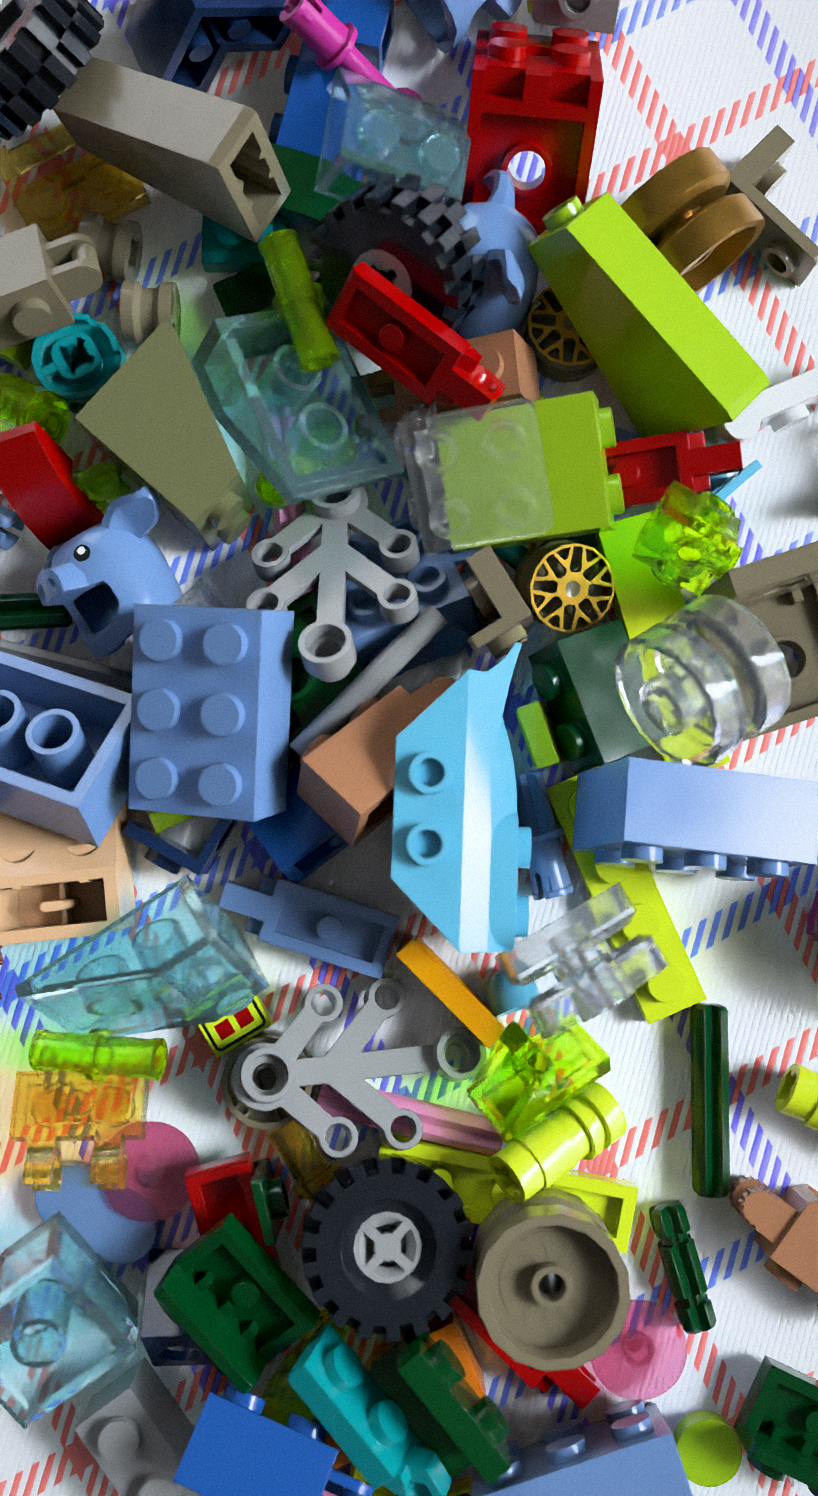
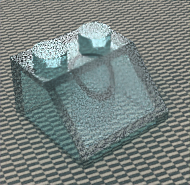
(385, 132)
(59, 1319)

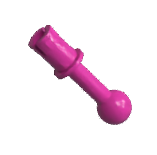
(330, 39)

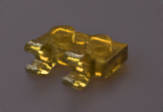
(68, 1107)

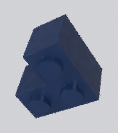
(192, 37)

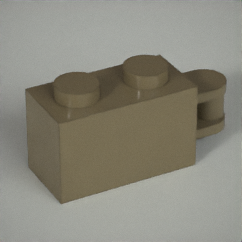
(42, 281)

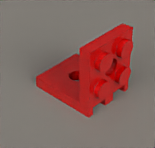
(538, 99)

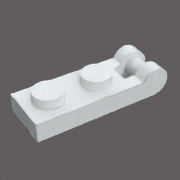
(776, 406)

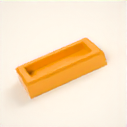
(451, 990)

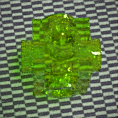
(689, 539)

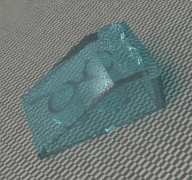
(297, 427)
(151, 969)

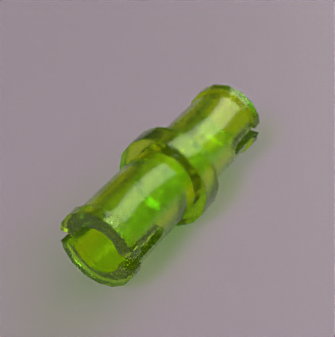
(298, 301)
(98, 1054)

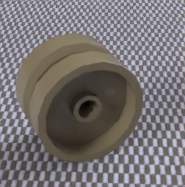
(549, 1281)

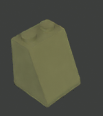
(166, 438)

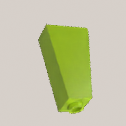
(643, 321)

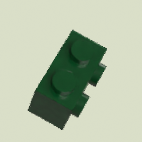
(583, 697)

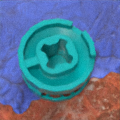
(77, 359)

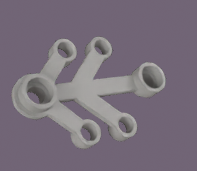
(331, 566)
(347, 1068)

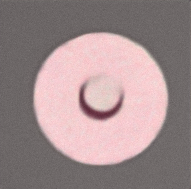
(155, 1174)
(645, 1355)

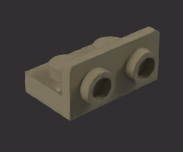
(497, 596)

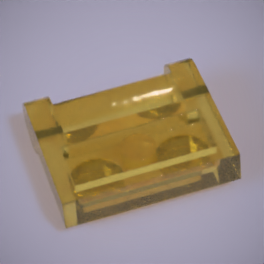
(68, 193)

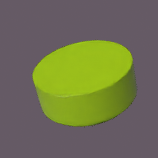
(708, 1448)

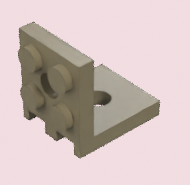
(784, 599)

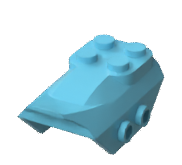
(458, 815)

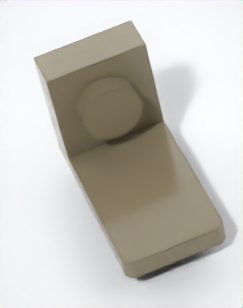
(781, 242)

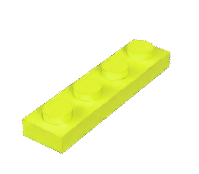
(678, 983)
(473, 1182)

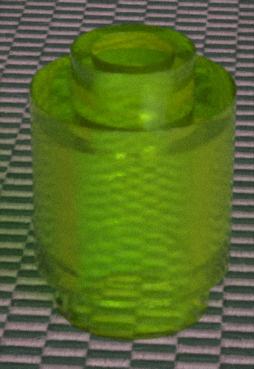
(29, 402)

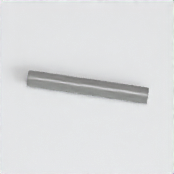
(373, 677)

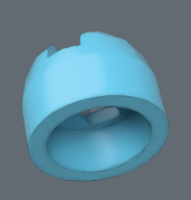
(506, 998)

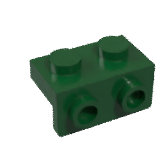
(235, 1302)
(442, 1406)
(781, 1424)

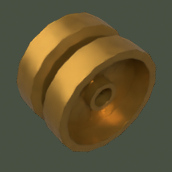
(692, 220)

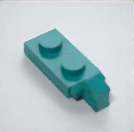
(364, 1420)

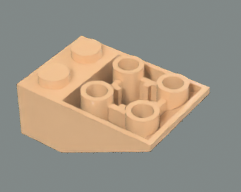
(60, 884)

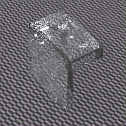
(474, 473)

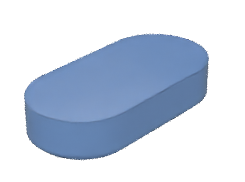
(94, 1217)

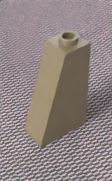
(178, 142)

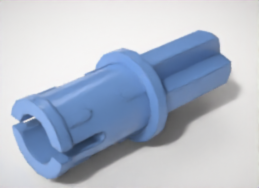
(547, 868)

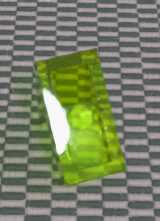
(534, 1076)

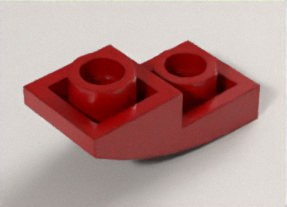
(40, 486)

